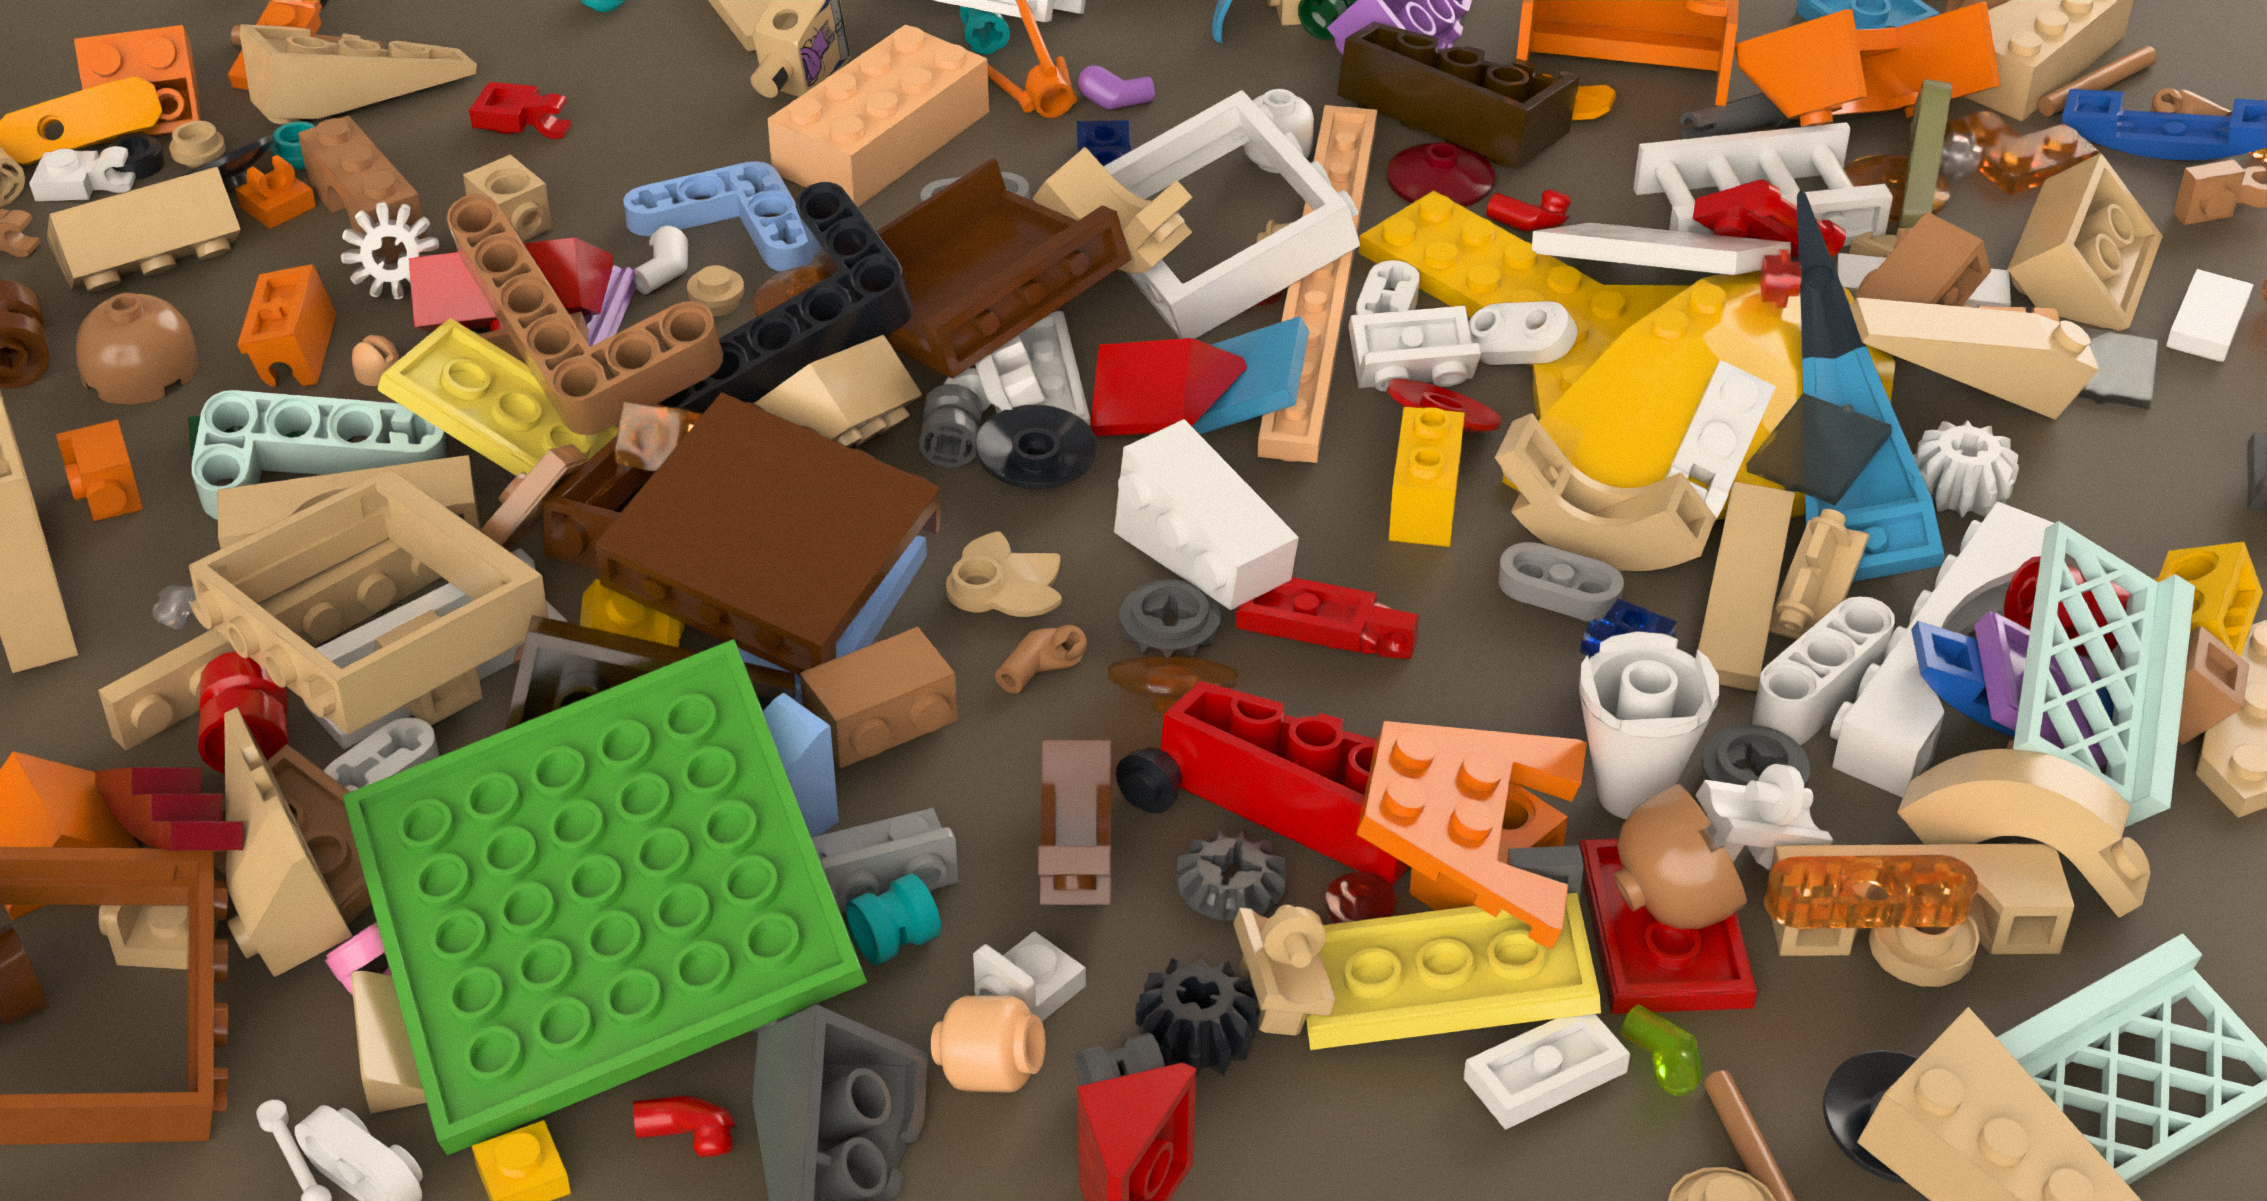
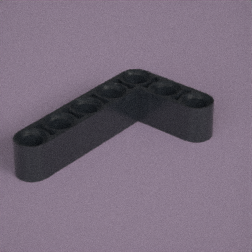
(853, 305)

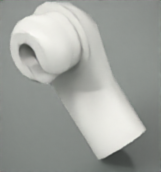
(668, 260)

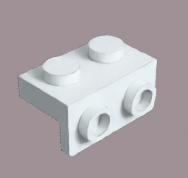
(1413, 346)

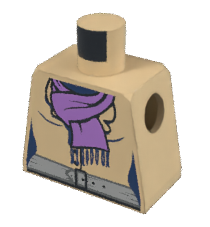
(798, 45)

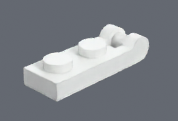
(1721, 432)

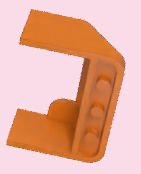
(1638, 31)
(1836, 71)

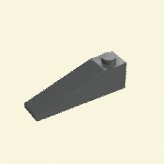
(835, 1107)

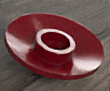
(1441, 167)

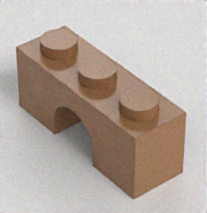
(355, 175)

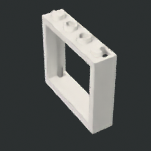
(1268, 264)

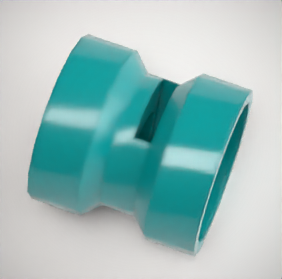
(893, 919)

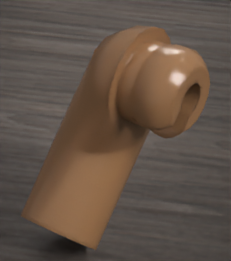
(2185, 102)

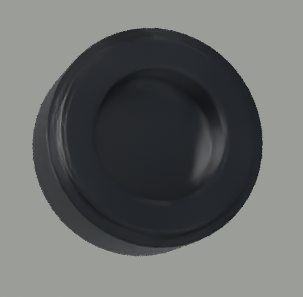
(144, 155)

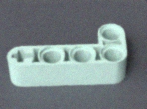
(318, 451)

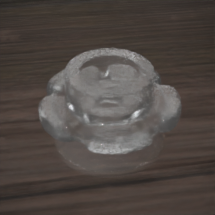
(1960, 155)

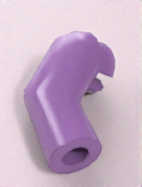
(1113, 92)

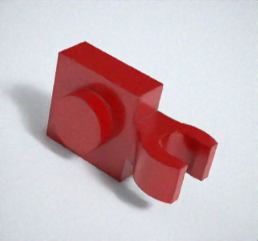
(512, 106)

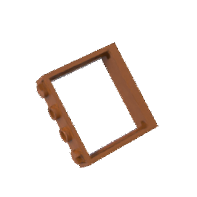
(130, 878)

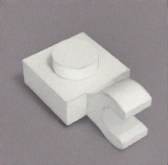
(76, 174)

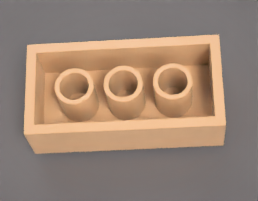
(880, 114)

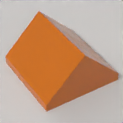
(53, 807)

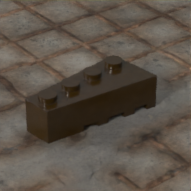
(1457, 93)
(574, 662)

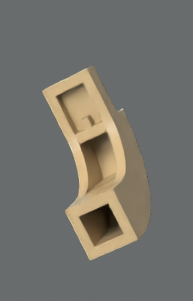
(1148, 226)
(1620, 526)
(2033, 798)

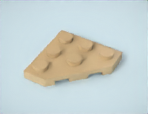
(2236, 749)

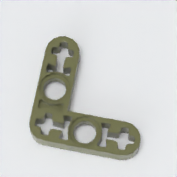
(1926, 146)

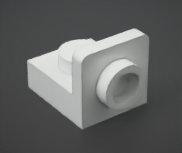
(1029, 971)

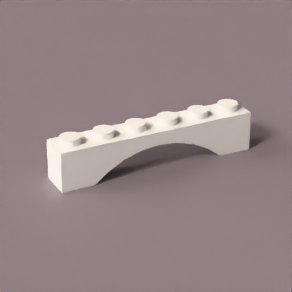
(1897, 716)

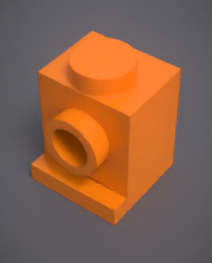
(100, 469)

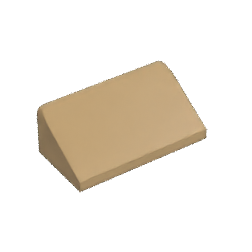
(384, 1045)

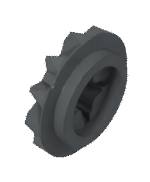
(1148, 606)
(1762, 746)
(1254, 887)

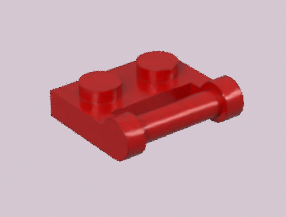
(1760, 213)

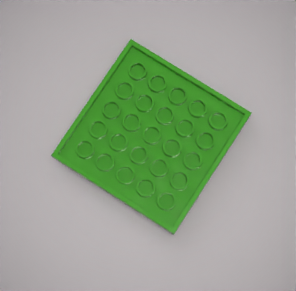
(596, 896)

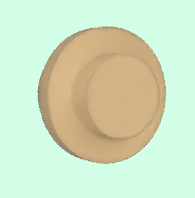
(196, 144)
(716, 289)

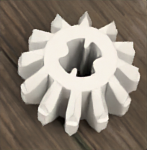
(373, 240)
(1966, 467)

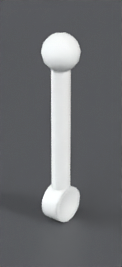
(274, 1118)

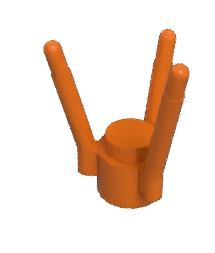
(1046, 85)

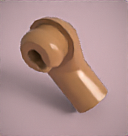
(1041, 652)

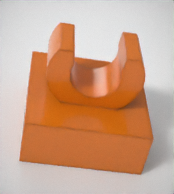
(274, 195)

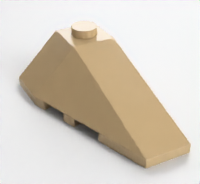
(314, 78)
(1996, 351)
(275, 878)

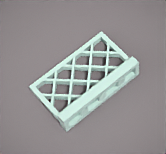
(2143, 687)
(2124, 1004)

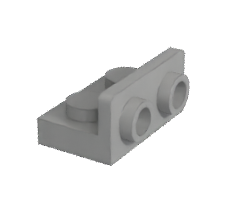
(878, 852)

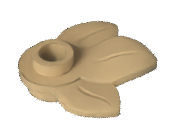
(1003, 580)

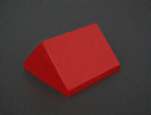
(1158, 384)
(1136, 1134)

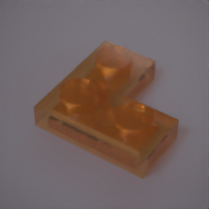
(2018, 160)

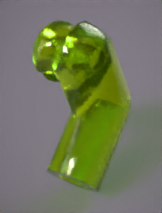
(1673, 1050)

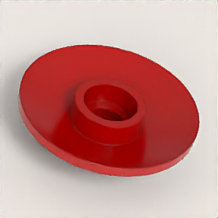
(1423, 395)

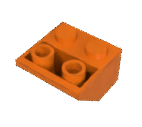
(156, 55)

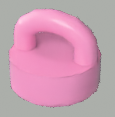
(355, 954)

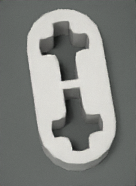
(1381, 278)
(385, 753)

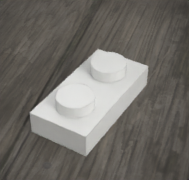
(1545, 1067)

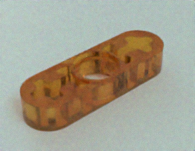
(1920, 908)

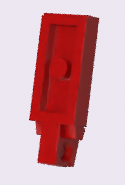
(1331, 618)

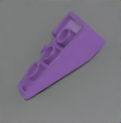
(1427, 17)

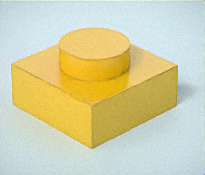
(522, 1166)

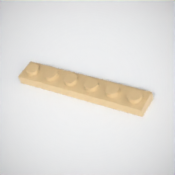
(313, 609)

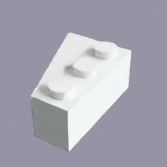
(1201, 518)

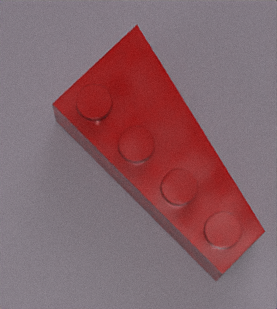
(1278, 771)

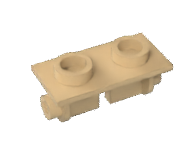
(1818, 574)

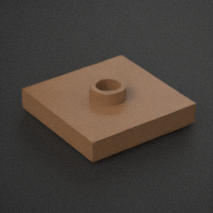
(525, 495)

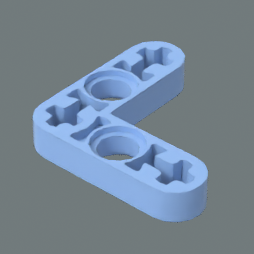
(730, 195)

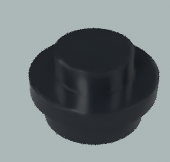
(1149, 779)

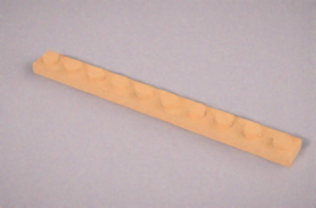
(1320, 297)

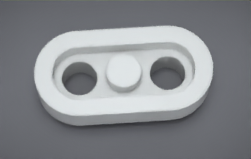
(1512, 332)
(355, 1160)

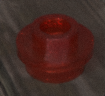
(1780, 278)
(1360, 897)

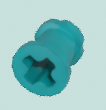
(984, 30)

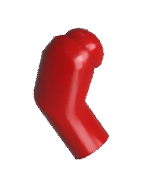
(1530, 217)
(683, 1115)

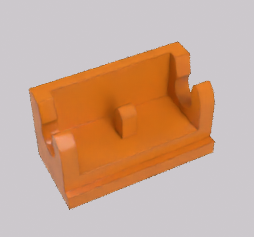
(289, 324)

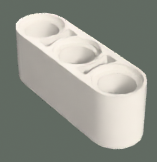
(1823, 668)

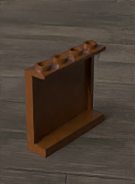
(990, 266)
(765, 534)

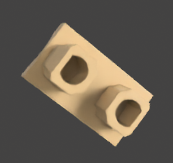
(1285, 966)

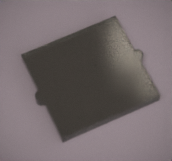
(2124, 369)
(1819, 448)

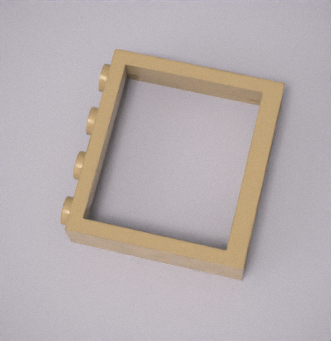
(335, 529)
(31, 605)

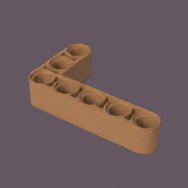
(579, 380)

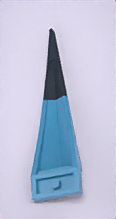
(1890, 493)

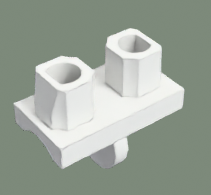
(1003, 378)
(1761, 814)

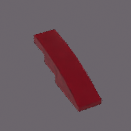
(168, 808)

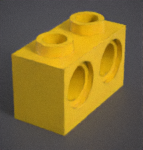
(1426, 476)
(2224, 592)

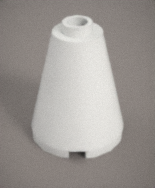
(1643, 715)

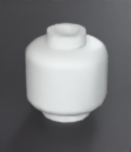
(1291, 116)

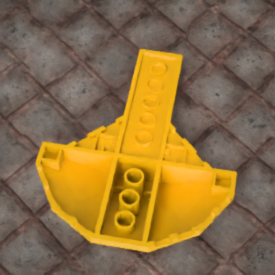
(1639, 349)

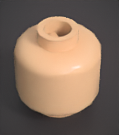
(988, 1043)

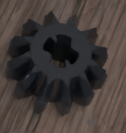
(1199, 1014)

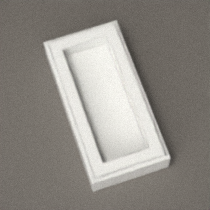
(2209, 315)

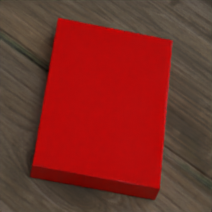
(1655, 962)

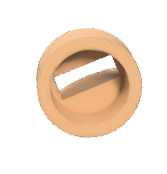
(373, 358)

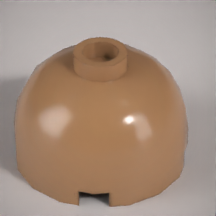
(135, 349)
(1675, 864)

